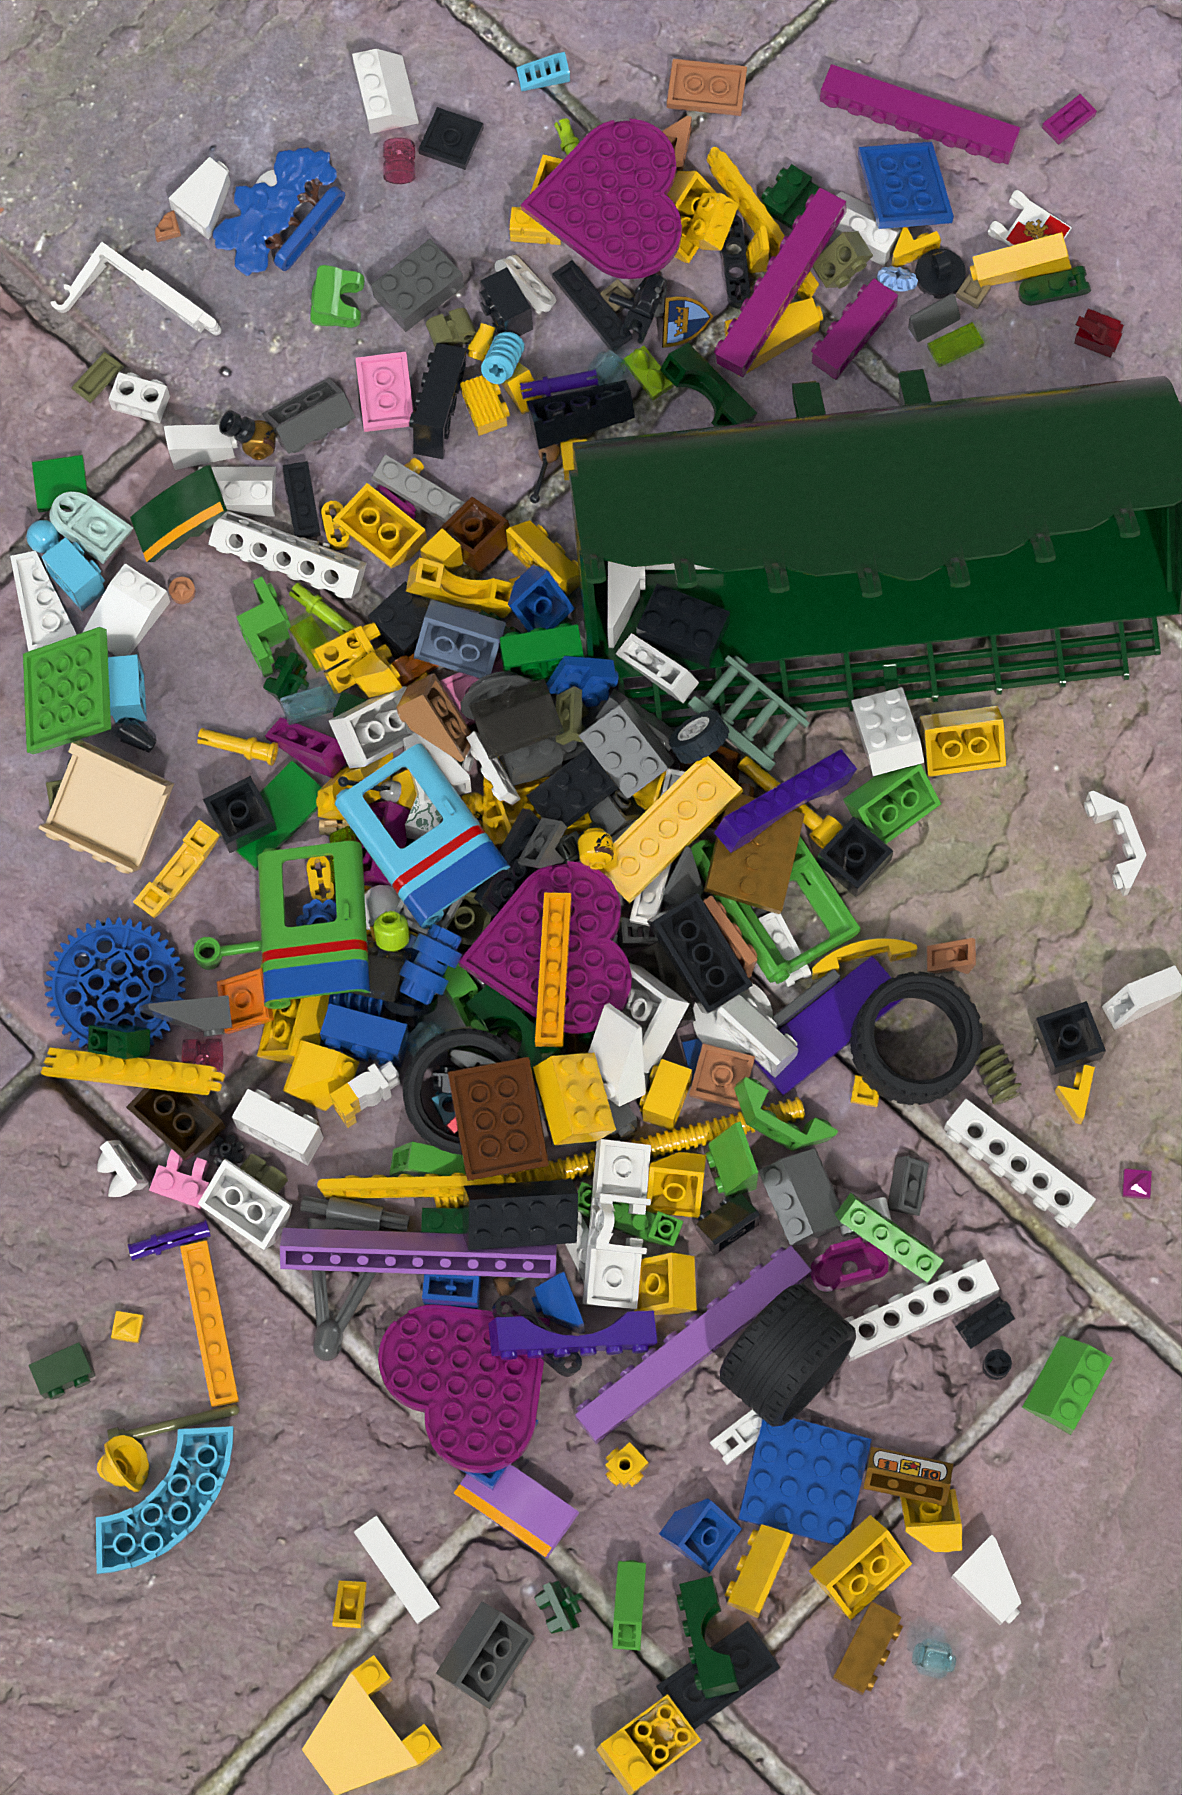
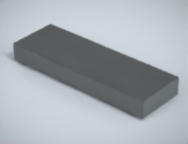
(806, 999)

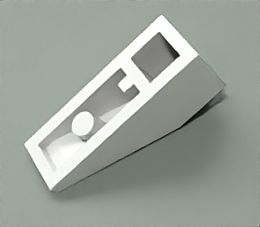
(658, 668)

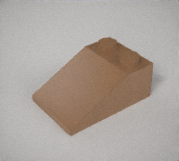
(434, 717)

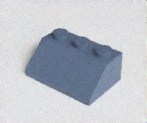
(459, 639)

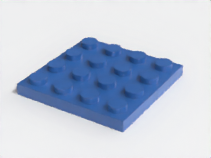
(805, 1480)

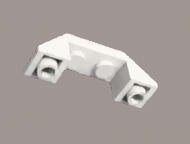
(1102, 809)

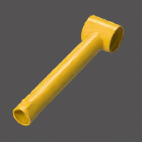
(822, 829)

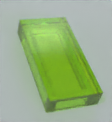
(955, 344)

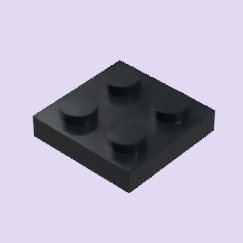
(451, 138)

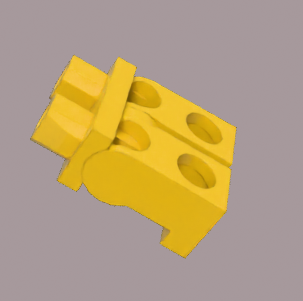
(353, 647)

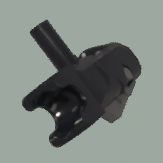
(644, 307)

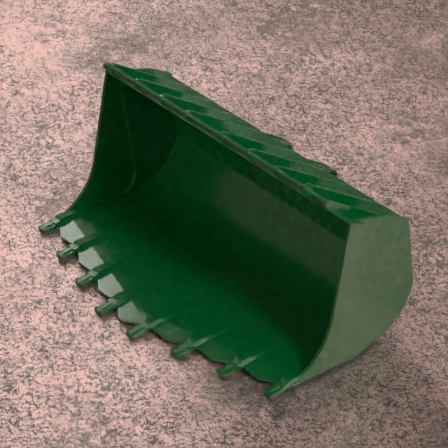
(897, 533)

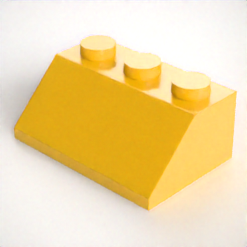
(686, 195)
(381, 527)
(532, 546)
(963, 740)
(291, 1025)
(860, 1567)
(758, 1569)

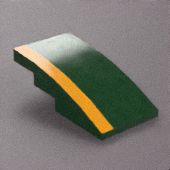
(178, 513)

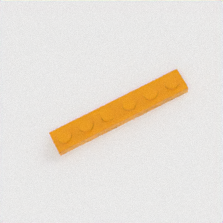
(553, 970)
(209, 1324)

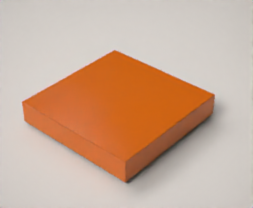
(245, 1000)

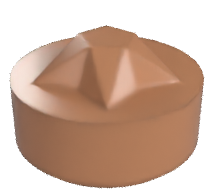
(182, 590)

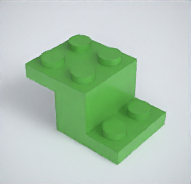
(264, 626)

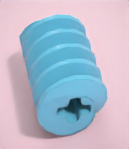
(502, 357)

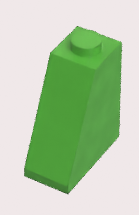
(459, 991)
(424, 1159)
(629, 1605)

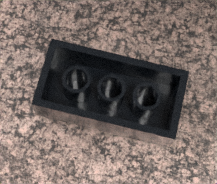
(699, 953)
(520, 1214)

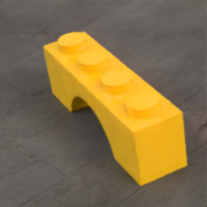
(435, 582)

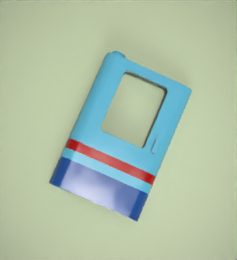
(441, 862)

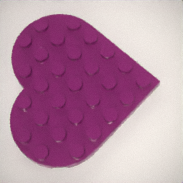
(613, 200)
(510, 946)
(473, 1403)

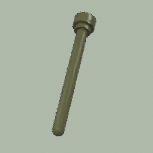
(175, 1424)

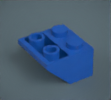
(452, 1290)

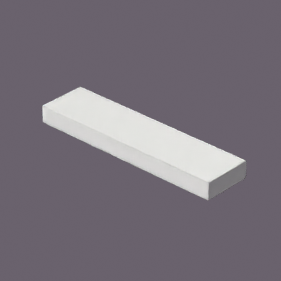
(397, 1569)

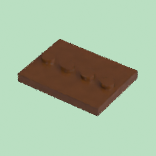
(498, 1119)

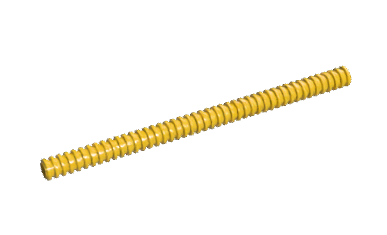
(659, 1145)

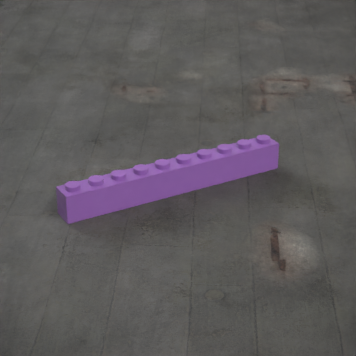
(409, 1254)
(690, 1346)

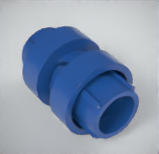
(435, 954)

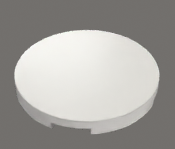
(713, 1035)

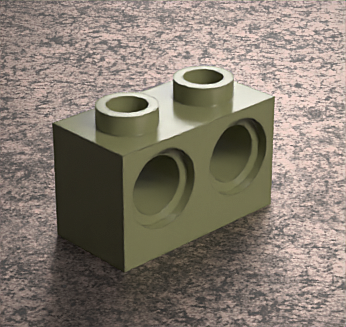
(842, 260)

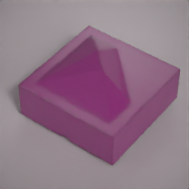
(1136, 1184)

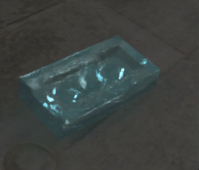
(308, 704)

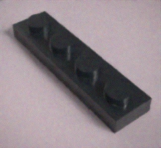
(591, 305)

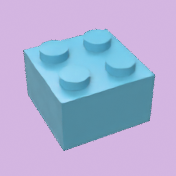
(127, 689)

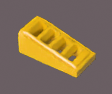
(758, 252)

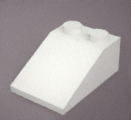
(623, 597)
(128, 610)
(619, 1055)

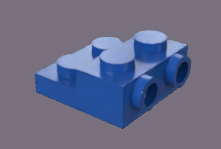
(588, 674)

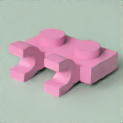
(179, 1186)

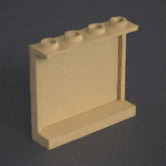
(107, 807)

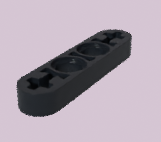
(738, 260)
(515, 1308)

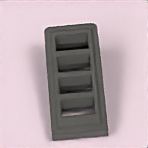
(634, 941)

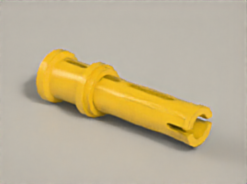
(248, 747)

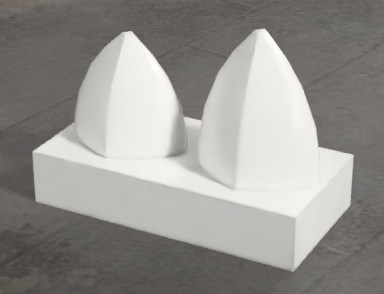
(128, 1176)

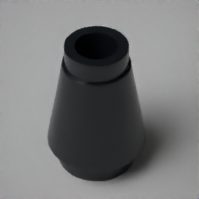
(136, 736)

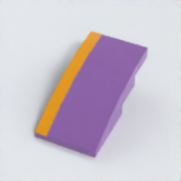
(521, 1508)

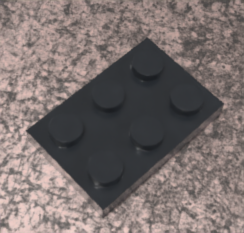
(573, 789)

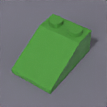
(733, 1162)

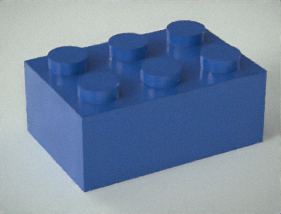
(364, 1035)

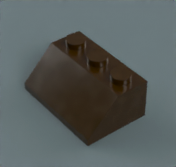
(177, 1120)

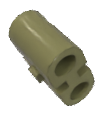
(451, 328)
(268, 1176)

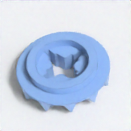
(897, 278)

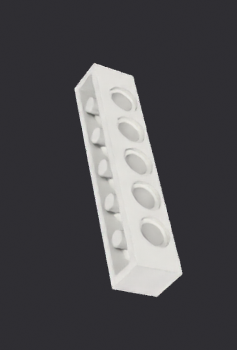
(300, 550)
(1013, 1149)
(983, 1287)

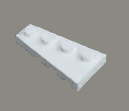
(39, 604)

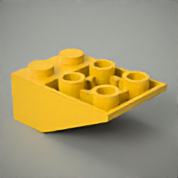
(648, 1745)

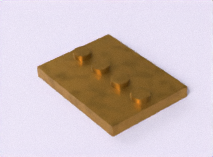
(760, 869)

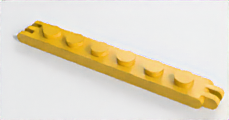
(752, 209)
(132, 1072)
(402, 1186)

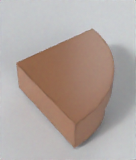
(167, 227)

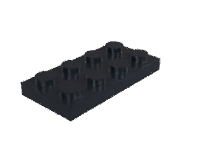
(500, 887)
(751, 1664)

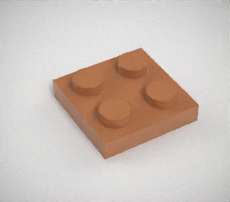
(718, 1073)

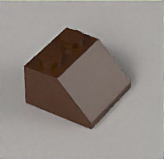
(478, 532)

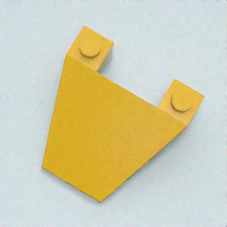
(356, 1742)

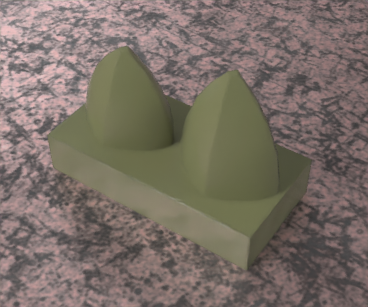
(570, 712)

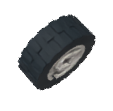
(698, 736)

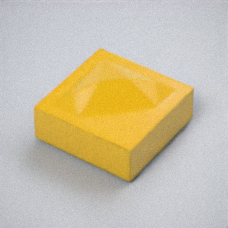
(127, 1327)

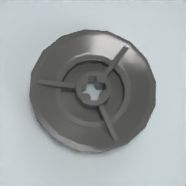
(491, 686)

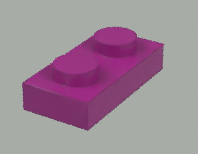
(1069, 119)

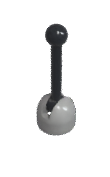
(388, 790)

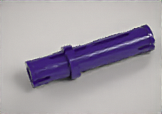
(559, 384)
(168, 1240)

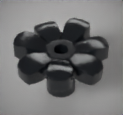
(232, 1153)

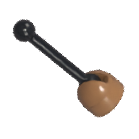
(546, 455)

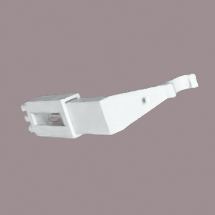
(147, 283)

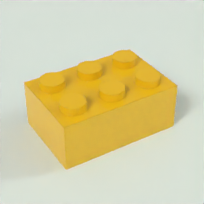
(574, 1098)

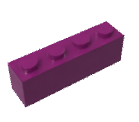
(854, 328)

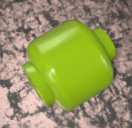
(391, 931)

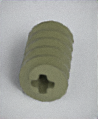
(997, 1074)

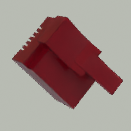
(1098, 333)

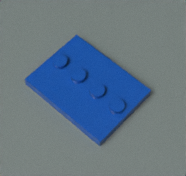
(905, 185)

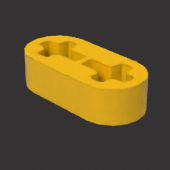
(330, 526)
(314, 881)

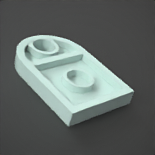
(89, 525)

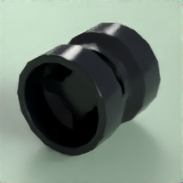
(234, 425)
(998, 1360)

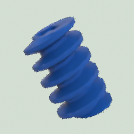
(358, 1003)

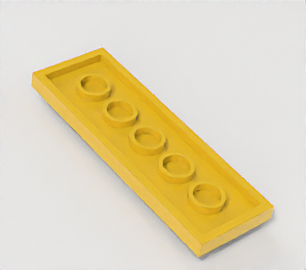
(669, 827)

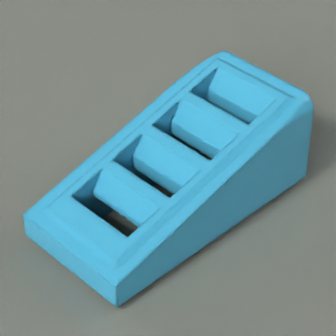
(554, 78)

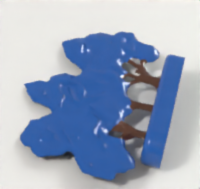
(271, 209)

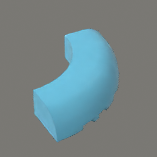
(174, 1505)

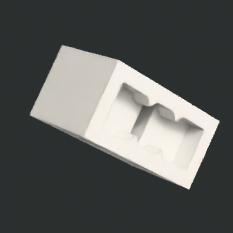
(136, 402)

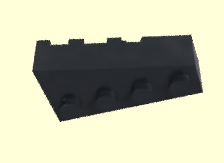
(437, 400)
(579, 412)

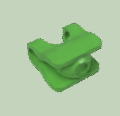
(326, 303)

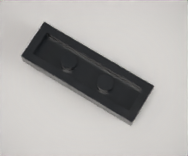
(301, 500)

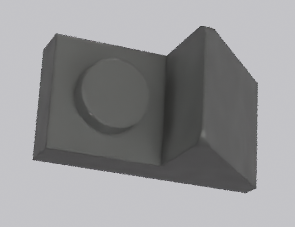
(541, 847)

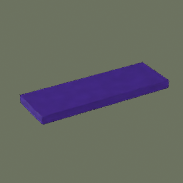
(827, 1024)

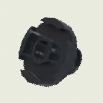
(940, 273)
(408, 1006)

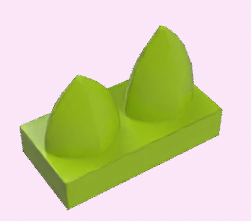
(647, 372)

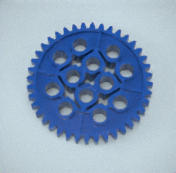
(125, 941)

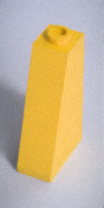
(1022, 261)
(796, 324)

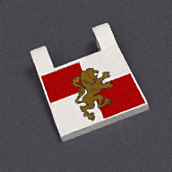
(1030, 225)

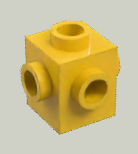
(630, 1456)

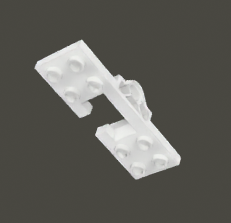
(612, 1269)

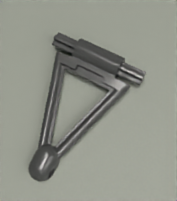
(343, 1215)

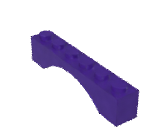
(756, 816)
(520, 1337)

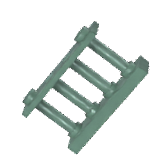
(745, 738)

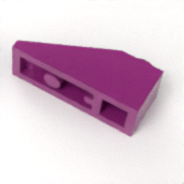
(308, 746)

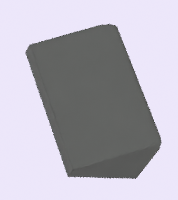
(934, 318)
(908, 1185)

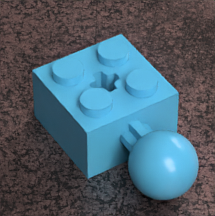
(66, 564)

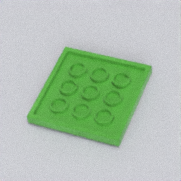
(67, 691)

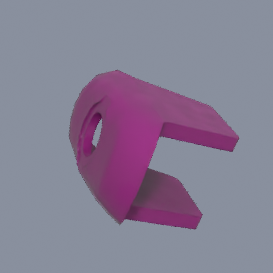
(870, 1264)

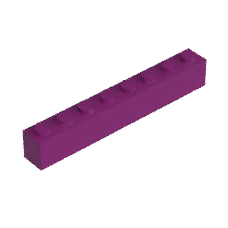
(919, 114)
(781, 282)

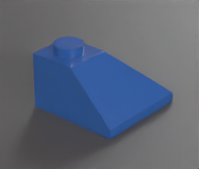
(539, 600)
(558, 1303)
(701, 1533)

